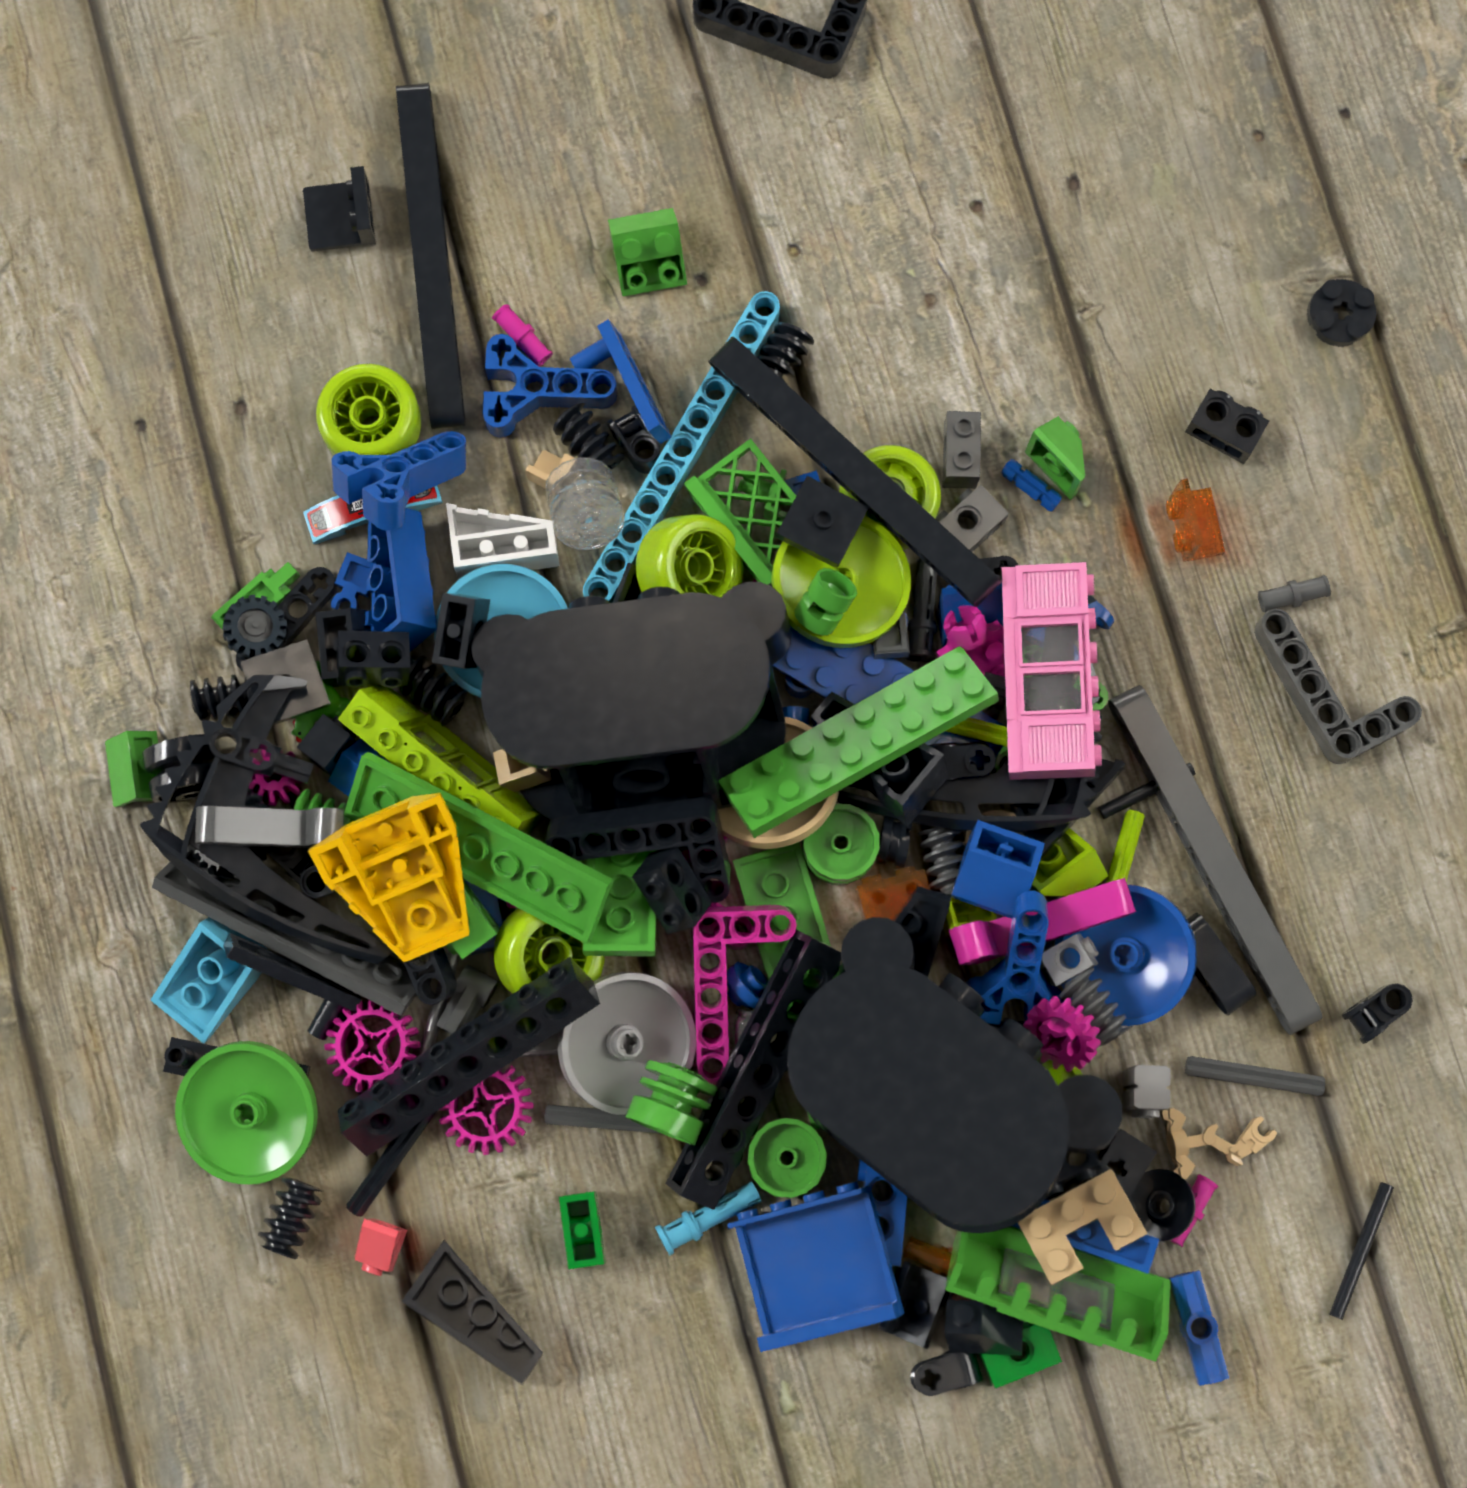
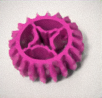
(358, 1055)
(495, 1136)

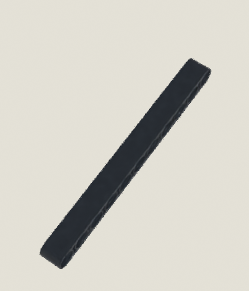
(430, 256)
(855, 472)

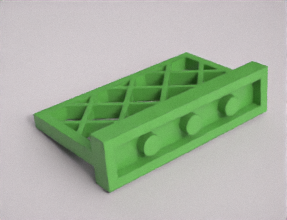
(713, 506)

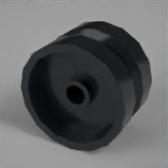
(164, 756)

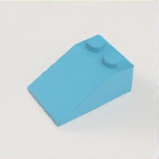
(203, 982)

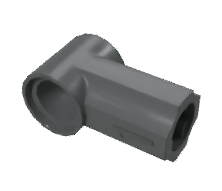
(472, 993)

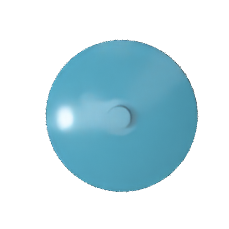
(510, 591)

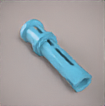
(693, 1224)

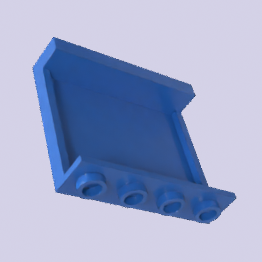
(818, 1266)

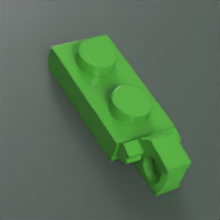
(264, 584)

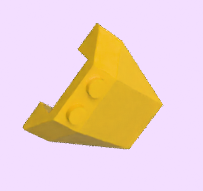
(400, 874)

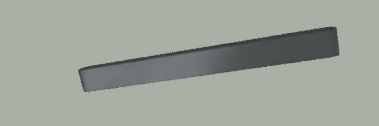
(1215, 860)

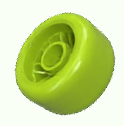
(363, 393)
(909, 472)
(689, 556)
(521, 945)

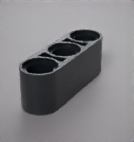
(1218, 969)

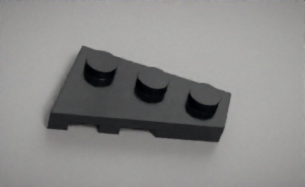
(923, 920)

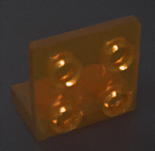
(1195, 522)

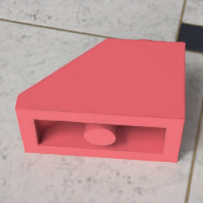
(379, 1246)

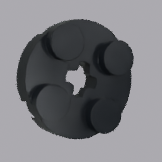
(1355, 299)

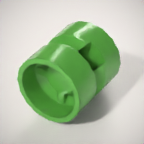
(825, 601)

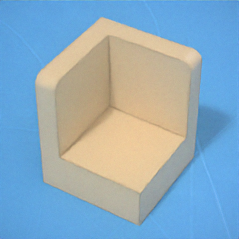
(544, 466)
(516, 775)

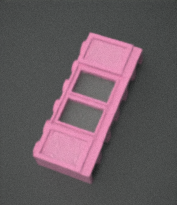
(1050, 671)

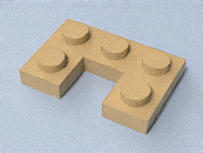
(1052, 1223)

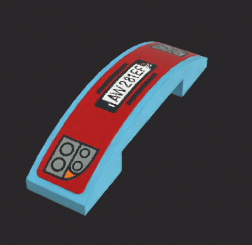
(335, 516)

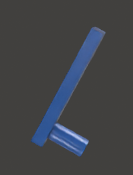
(614, 345)
(1094, 1241)

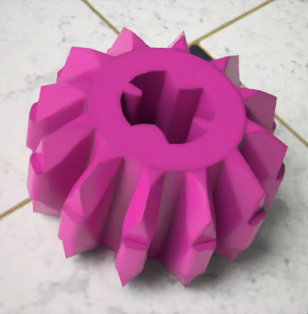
(274, 788)

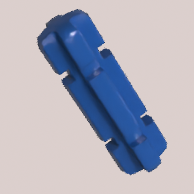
(1031, 485)

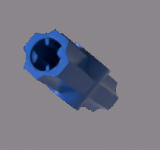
(1206, 1350)

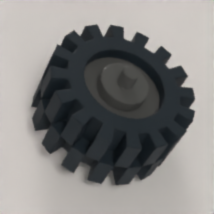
(254, 626)

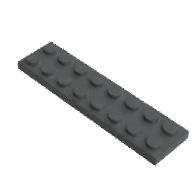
(381, 983)

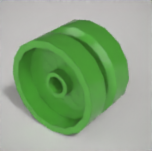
(847, 864)
(793, 1137)

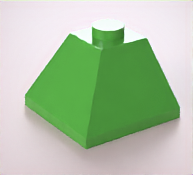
(1059, 454)

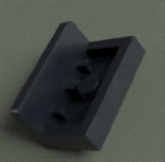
(923, 1301)

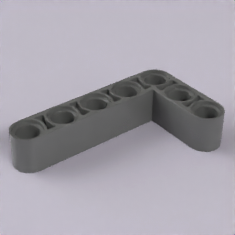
(1325, 697)

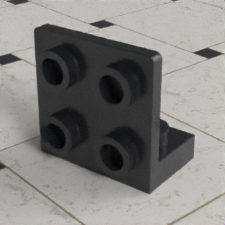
(340, 213)

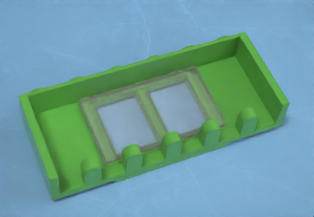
(1111, 1308)

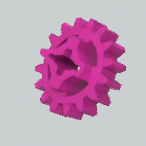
(1064, 1032)

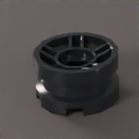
(893, 843)

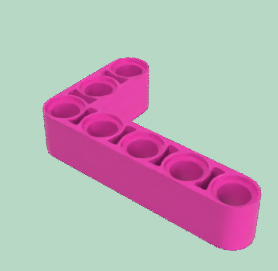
(987, 940)
(717, 977)

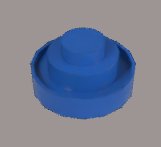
(745, 984)

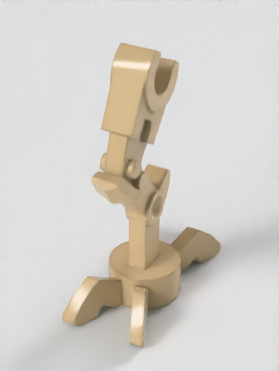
(1179, 1144)

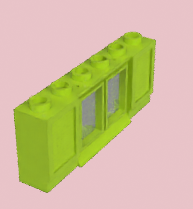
(433, 754)

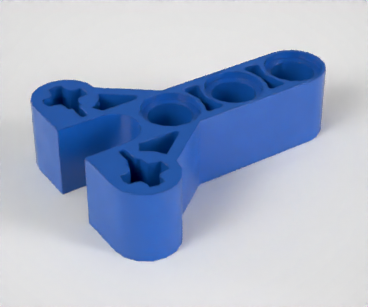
(521, 370)
(391, 480)
(1000, 982)

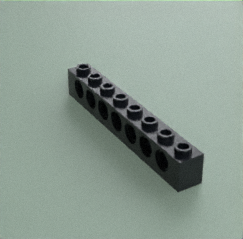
(468, 1056)
(738, 1080)

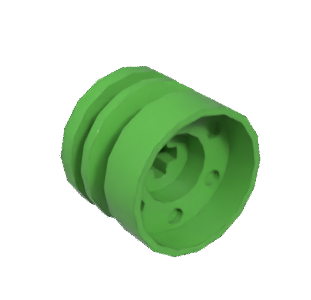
(671, 1101)

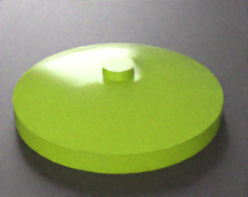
(876, 569)

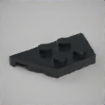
(1065, 792)

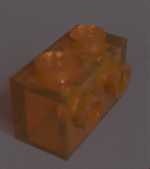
(886, 896)

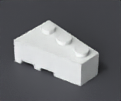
(493, 538)

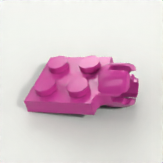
(980, 640)

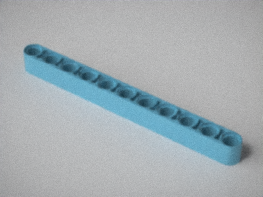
(683, 435)

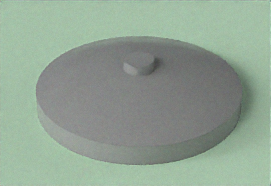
(610, 1045)

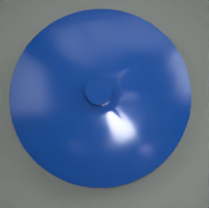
(1142, 957)

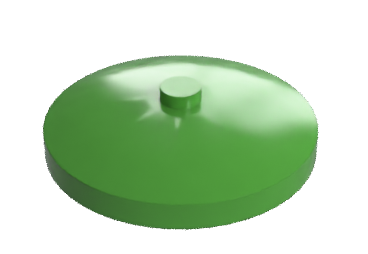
(246, 1112)

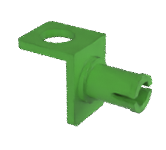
(765, 488)

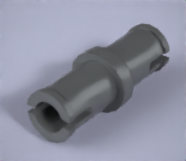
(1294, 593)

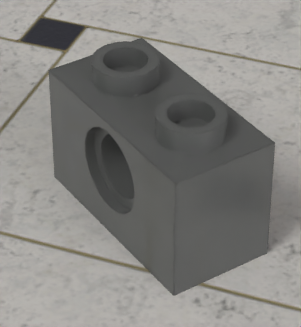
(961, 449)
(982, 510)

